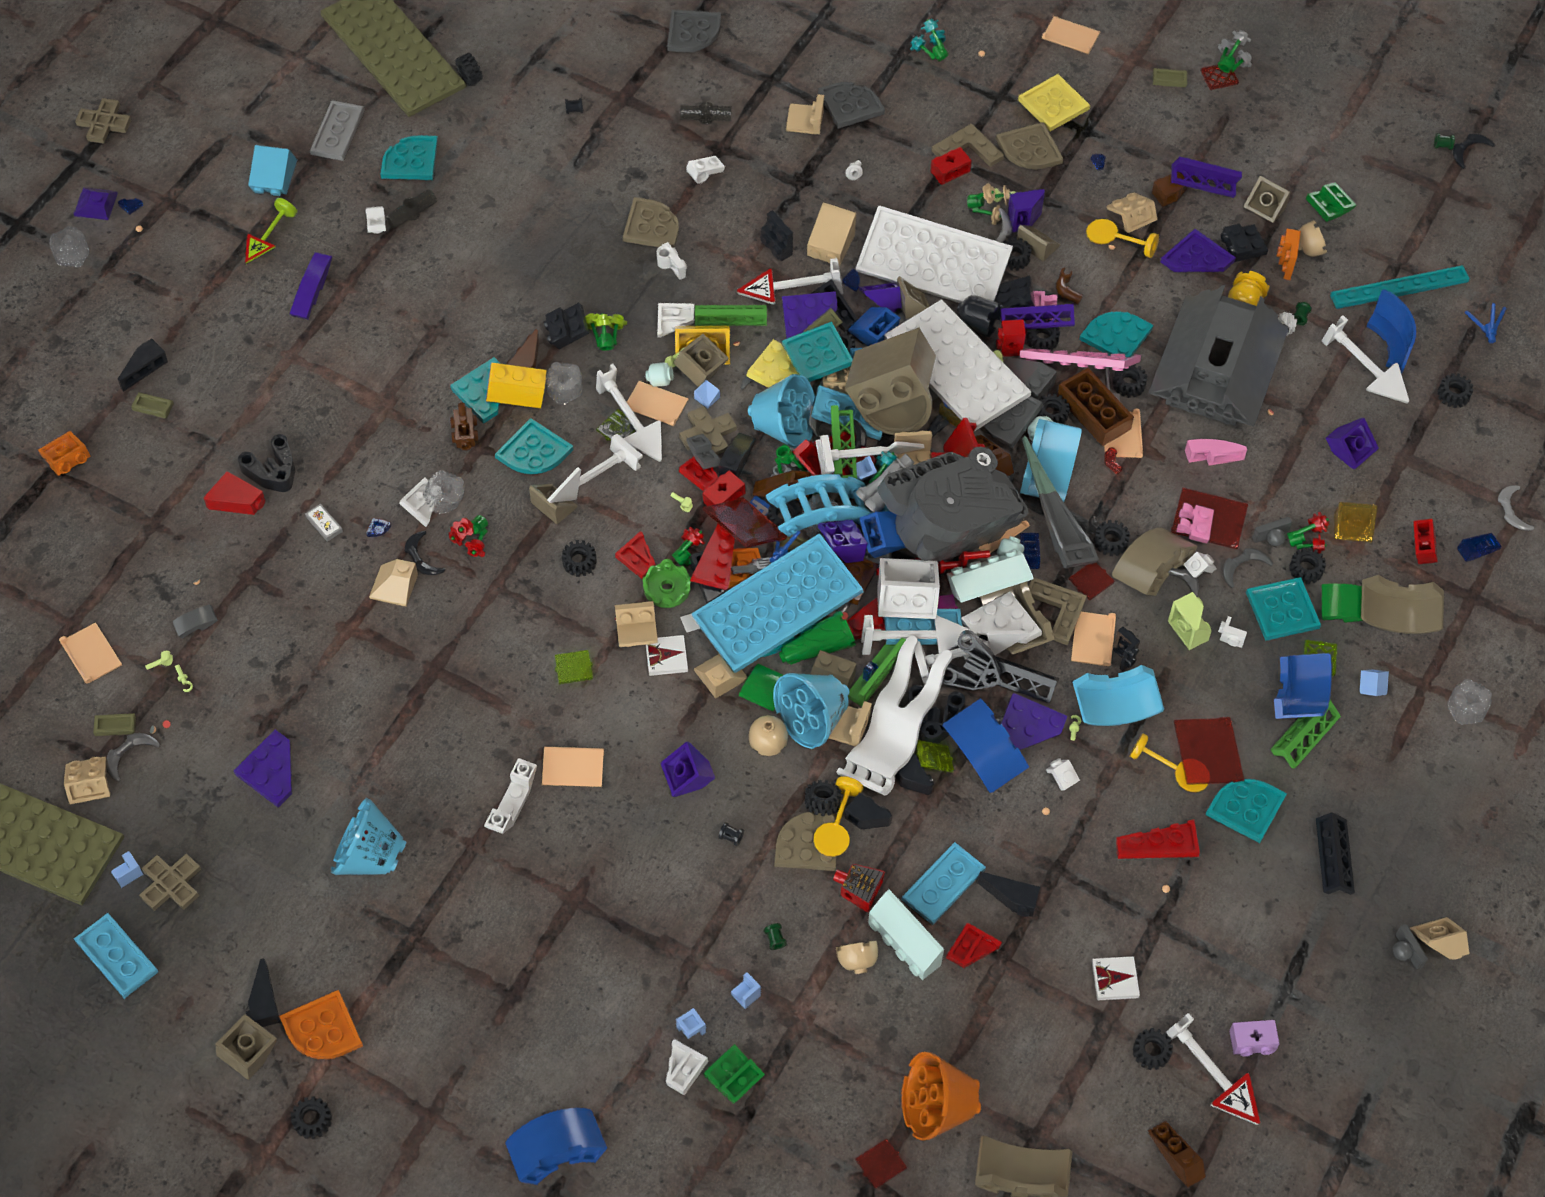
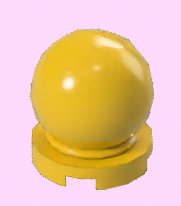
(1249, 287)

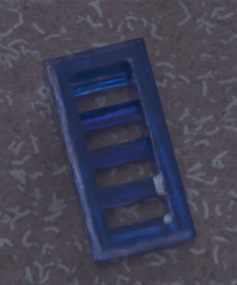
(1468, 545)
(1031, 549)

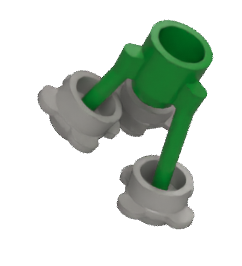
(1227, 47)
(786, 456)

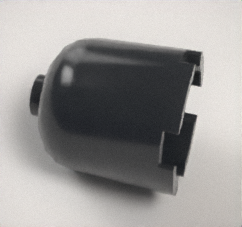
(979, 314)

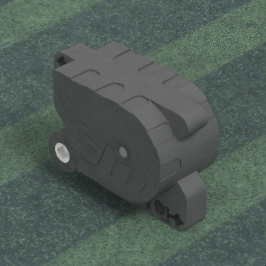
(952, 504)

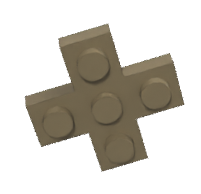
(103, 120)
(713, 429)
(170, 882)

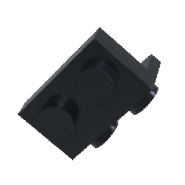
(1126, 647)

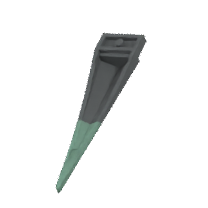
(1066, 534)

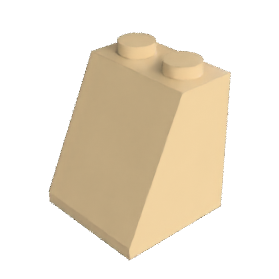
(832, 233)

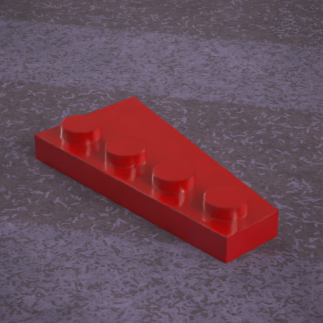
(716, 561)
(1160, 843)

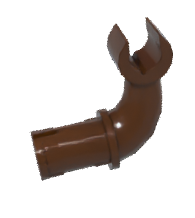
(1064, 291)

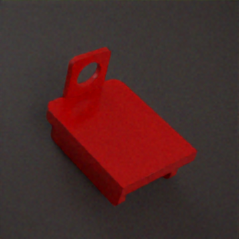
(961, 440)

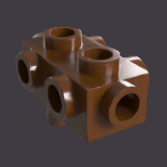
(464, 427)

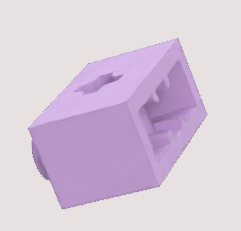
(1264, 1040)

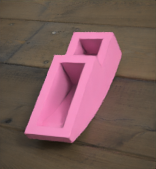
(1214, 451)

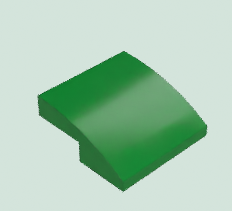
(1330, 201)
(1341, 602)
(760, 686)
(733, 1074)

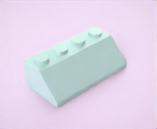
(989, 575)
(906, 935)

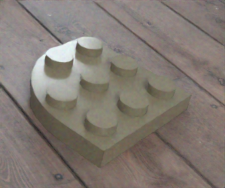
(1030, 147)
(651, 224)
(796, 844)

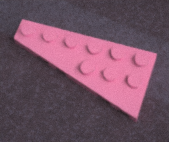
(1083, 359)

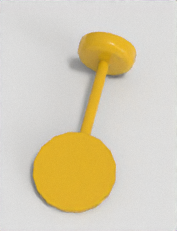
(1105, 231)
(1179, 771)
(833, 838)

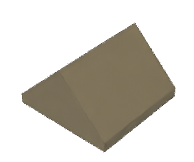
(1267, 199)
(1041, 244)
(912, 299)
(555, 511)

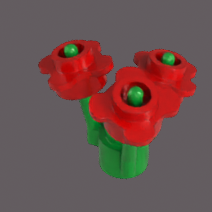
(1316, 524)
(466, 527)
(690, 538)

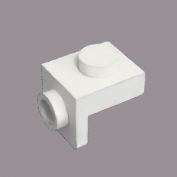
(375, 219)
(1199, 563)
(1231, 635)
(1063, 773)

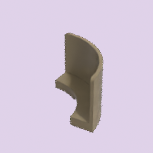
(1150, 558)
(1024, 597)
(1402, 609)
(1022, 1170)

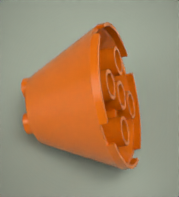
(937, 1096)

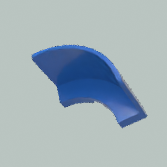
(1394, 325)
(1305, 686)
(986, 745)
(553, 1140)

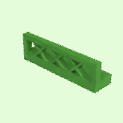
(730, 315)
(836, 441)
(886, 660)
(1301, 727)

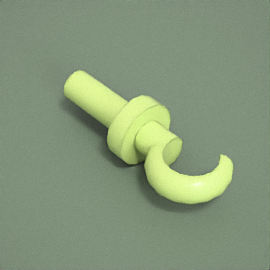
(182, 678)
(1074, 727)

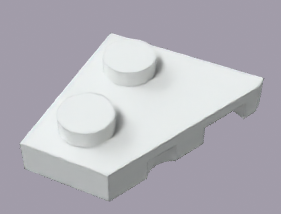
(673, 315)
(415, 503)
(684, 1067)

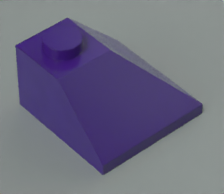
(95, 203)
(884, 295)
(1352, 442)
(687, 770)

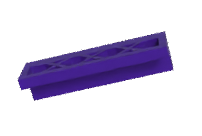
(1205, 172)
(1036, 313)

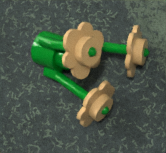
(976, 201)

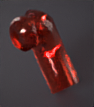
(1110, 460)

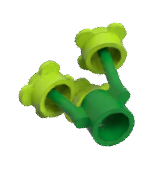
(605, 341)

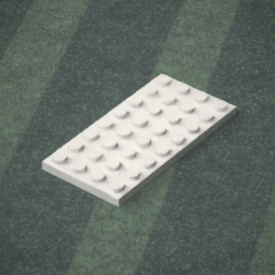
(933, 256)
(965, 369)

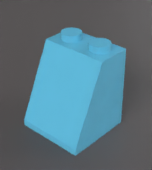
(271, 170)

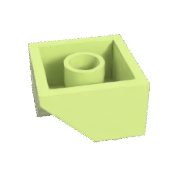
(1187, 621)

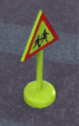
(257, 247)

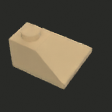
(395, 582)
(719, 676)
(1443, 937)

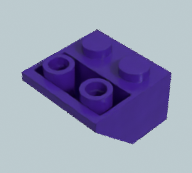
(1025, 208)
(844, 539)

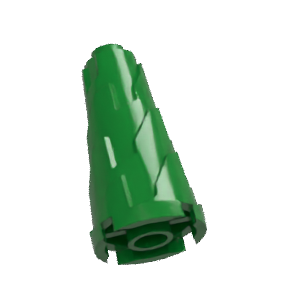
(828, 636)

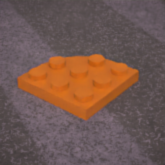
(322, 1028)

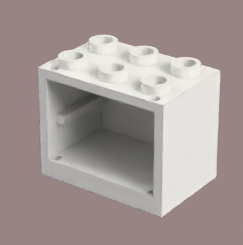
(908, 588)

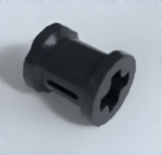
(574, 106)
(731, 834)

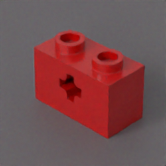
(950, 165)
(1011, 337)
(725, 489)
(1425, 541)

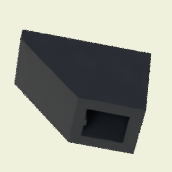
(914, 777)
(867, 814)

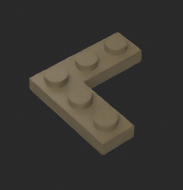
(973, 138)
(1069, 602)

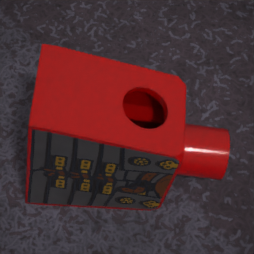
(860, 885)

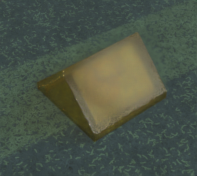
(1354, 521)

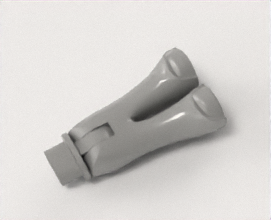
(870, 494)

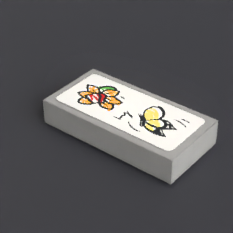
(323, 522)

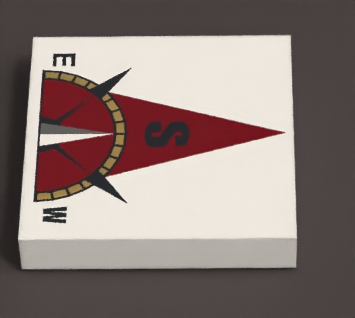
(667, 656)
(1115, 978)

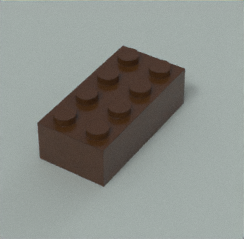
(1096, 406)

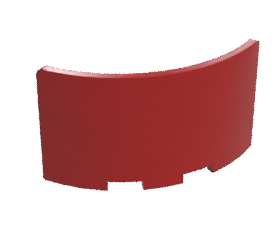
(808, 455)

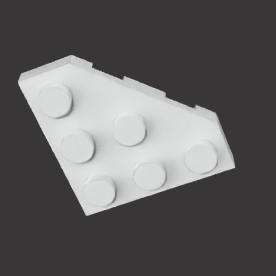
(1002, 615)

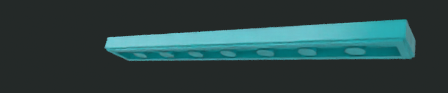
(1400, 286)

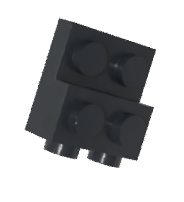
(777, 237)
(1243, 242)
(1016, 293)
(566, 325)

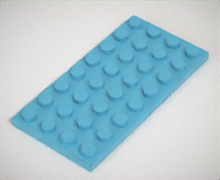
(777, 603)

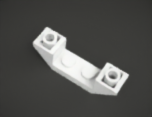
(514, 798)

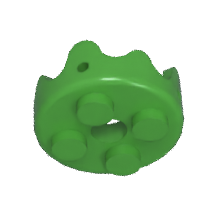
(663, 574)

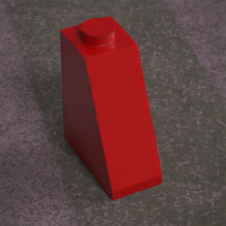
(234, 495)

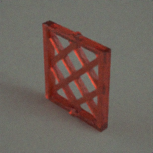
(1221, 85)

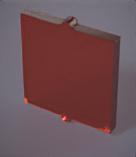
(1091, 580)
(881, 1163)

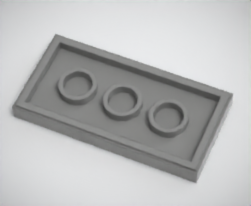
(337, 130)

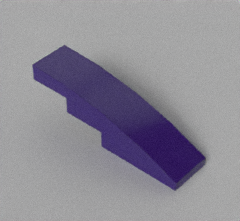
(310, 285)

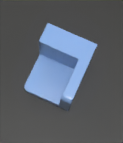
(865, 469)
(1374, 682)
(127, 871)
(747, 991)
(691, 1024)

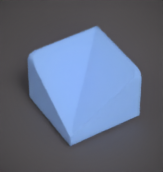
(707, 394)

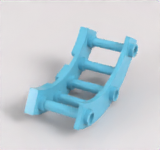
(819, 484)

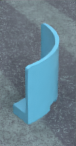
(1056, 451)
(1118, 699)

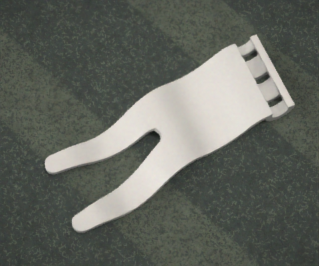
(894, 729)

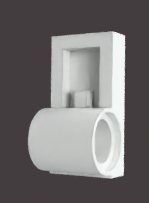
(702, 168)
(668, 257)

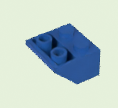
(874, 325)
(881, 533)

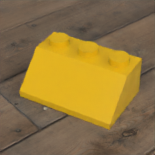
(717, 334)
(516, 385)

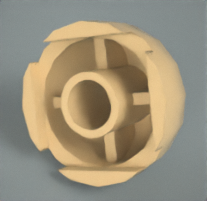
(1311, 240)
(768, 735)
(858, 956)

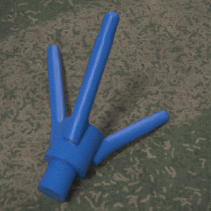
(1490, 328)
(781, 551)

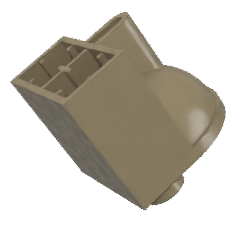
(892, 382)

